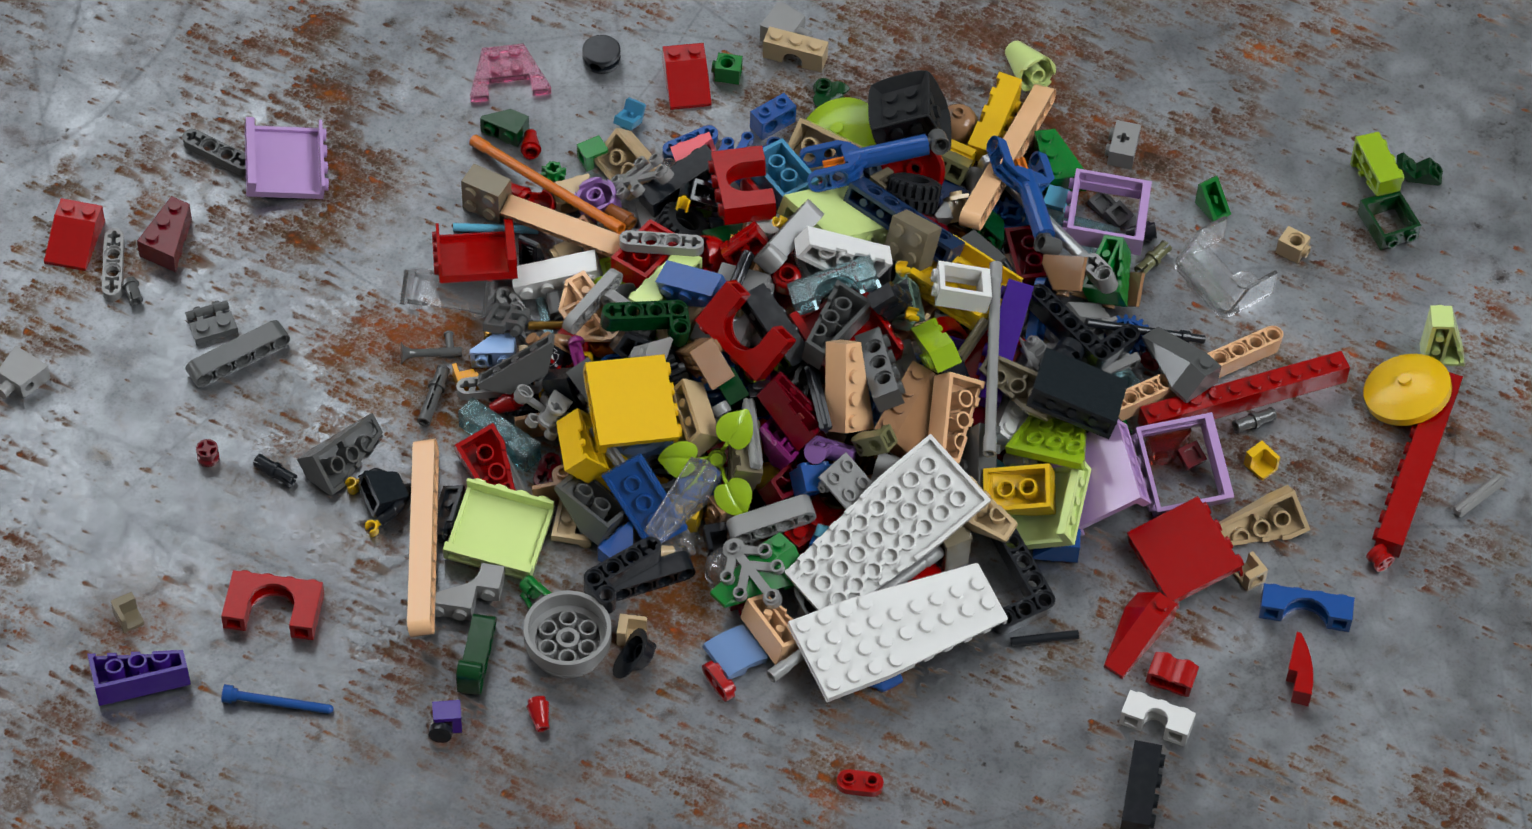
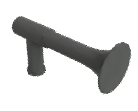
(448, 351)

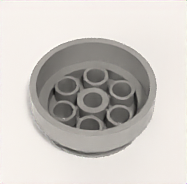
(550, 614)

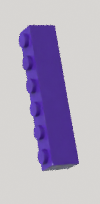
(1013, 310)

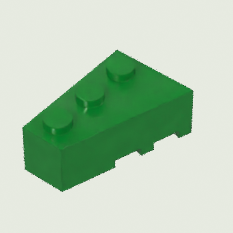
(1118, 256)

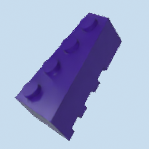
(137, 674)

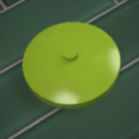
(846, 118)

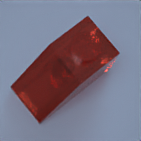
(1163, 447)

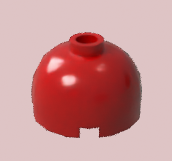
(712, 254)

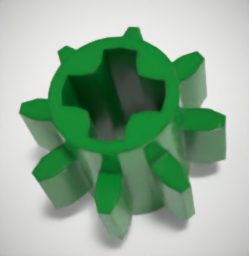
(553, 171)

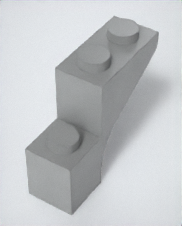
(461, 600)

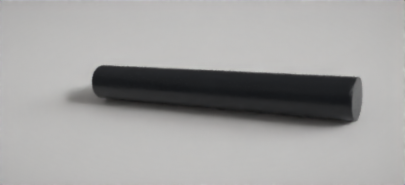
(1043, 638)

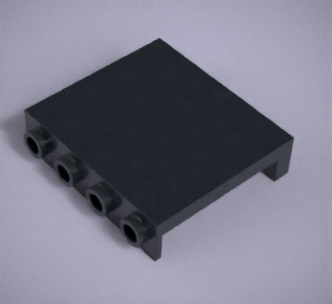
(1077, 393)

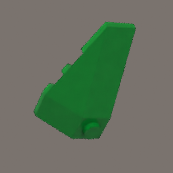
(782, 550)

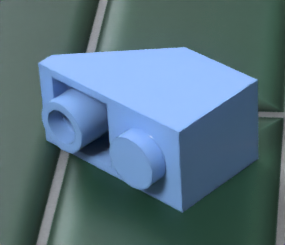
(493, 350)

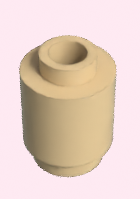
(563, 249)

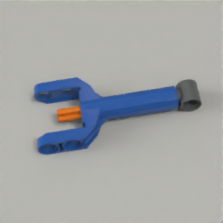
(853, 160)
(1030, 184)

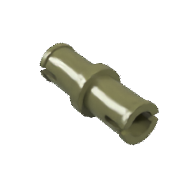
(1153, 258)

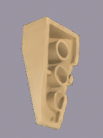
(1266, 519)
(992, 521)

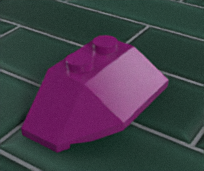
(777, 445)

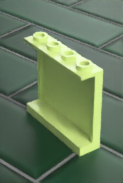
(837, 216)
(1062, 527)
(499, 528)

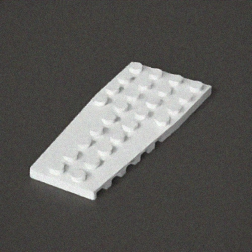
(889, 527)
(894, 629)

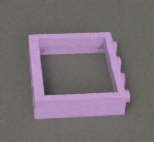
(1112, 185)
(1214, 452)

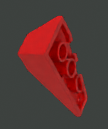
(486, 457)
(1138, 629)

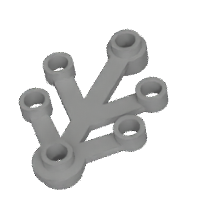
(634, 176)
(524, 394)
(751, 569)

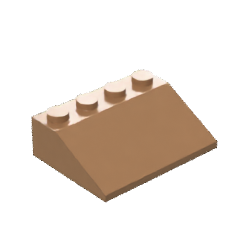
(912, 418)

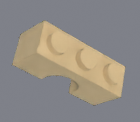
(810, 50)

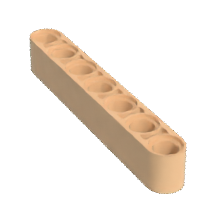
(560, 225)

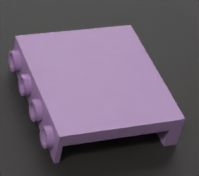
(285, 161)
(1114, 476)

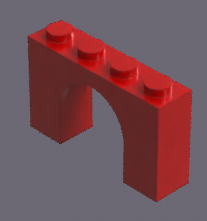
(739, 205)
(718, 323)
(249, 588)

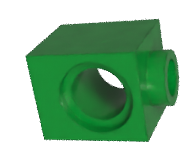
(727, 68)

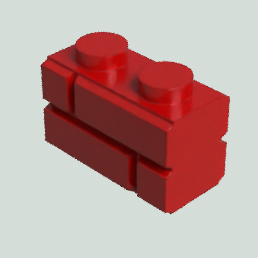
(750, 238)

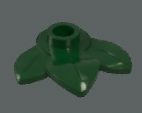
(827, 90)

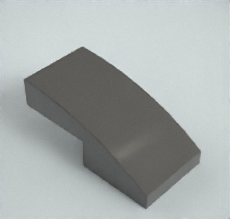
(1110, 210)

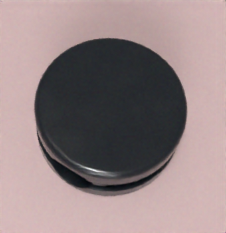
(601, 54)

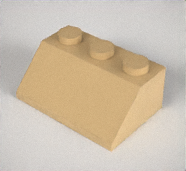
(811, 134)
(622, 152)

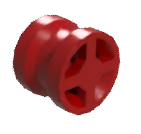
(1380, 557)

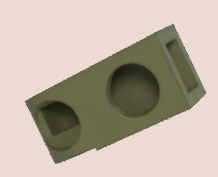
(875, 441)

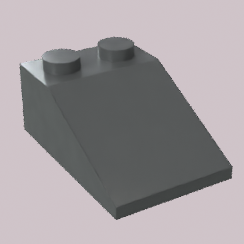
(591, 507)

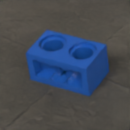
(772, 116)

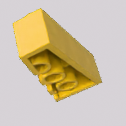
(998, 113)

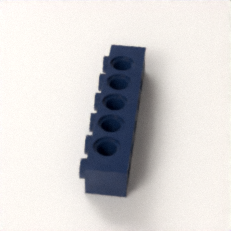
(882, 205)

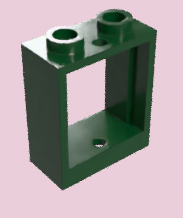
(1377, 204)

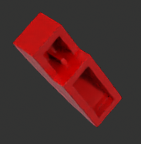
(1300, 672)

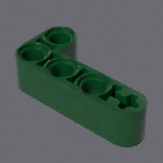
(619, 317)
(473, 666)

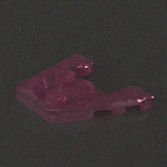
(504, 65)

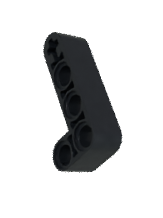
(645, 553)

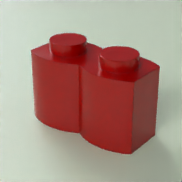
(1172, 674)

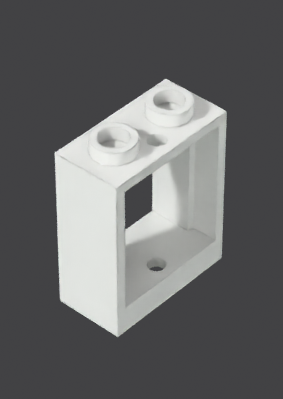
(962, 298)

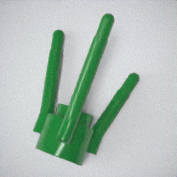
(531, 589)

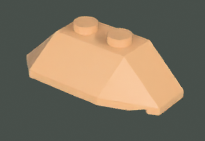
(574, 291)

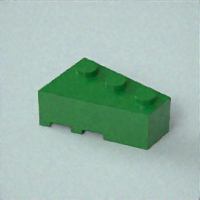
(1059, 155)

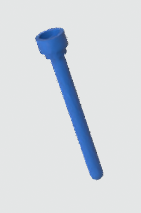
(232, 694)

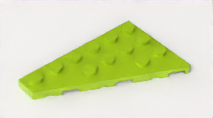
(1050, 442)

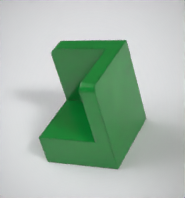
(589, 150)

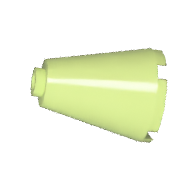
(1029, 65)

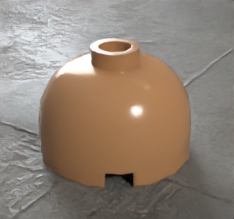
(962, 122)

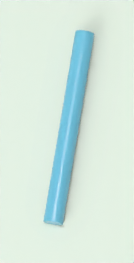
(468, 227)

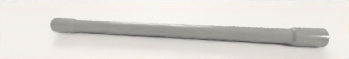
(990, 437)
(787, 664)

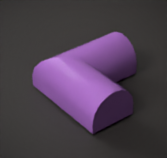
(824, 448)

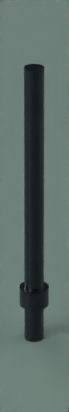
(1182, 334)

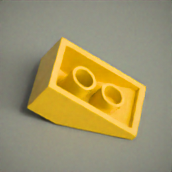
(1022, 488)

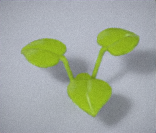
(734, 429)

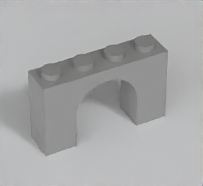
(742, 327)

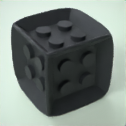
(907, 107)

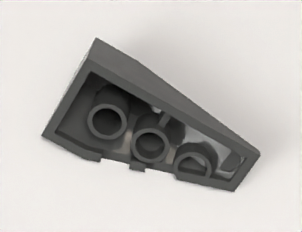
(1184, 365)
(339, 456)

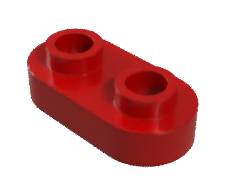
(715, 676)
(859, 784)

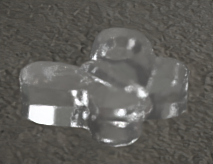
(687, 541)

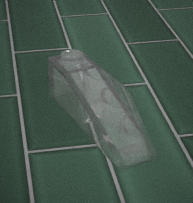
(685, 498)

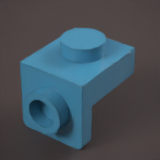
(631, 115)

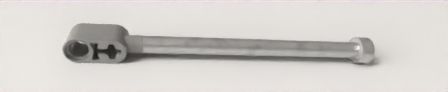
(1096, 268)

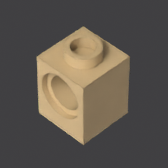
(1293, 245)

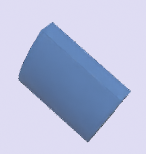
(735, 651)

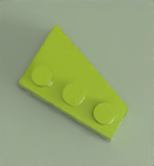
(1377, 164)
(936, 347)

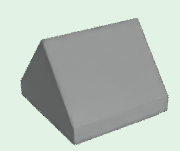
(943, 214)

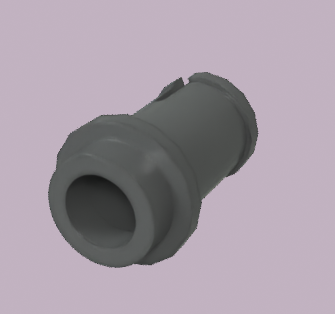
(131, 285)

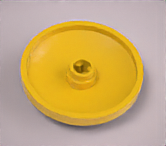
(1407, 389)

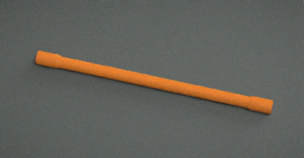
(607, 220)

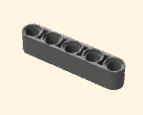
(237, 353)

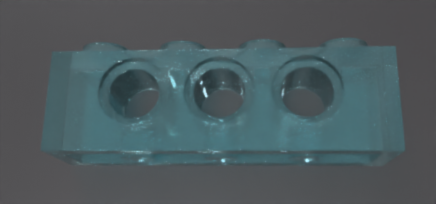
(520, 447)

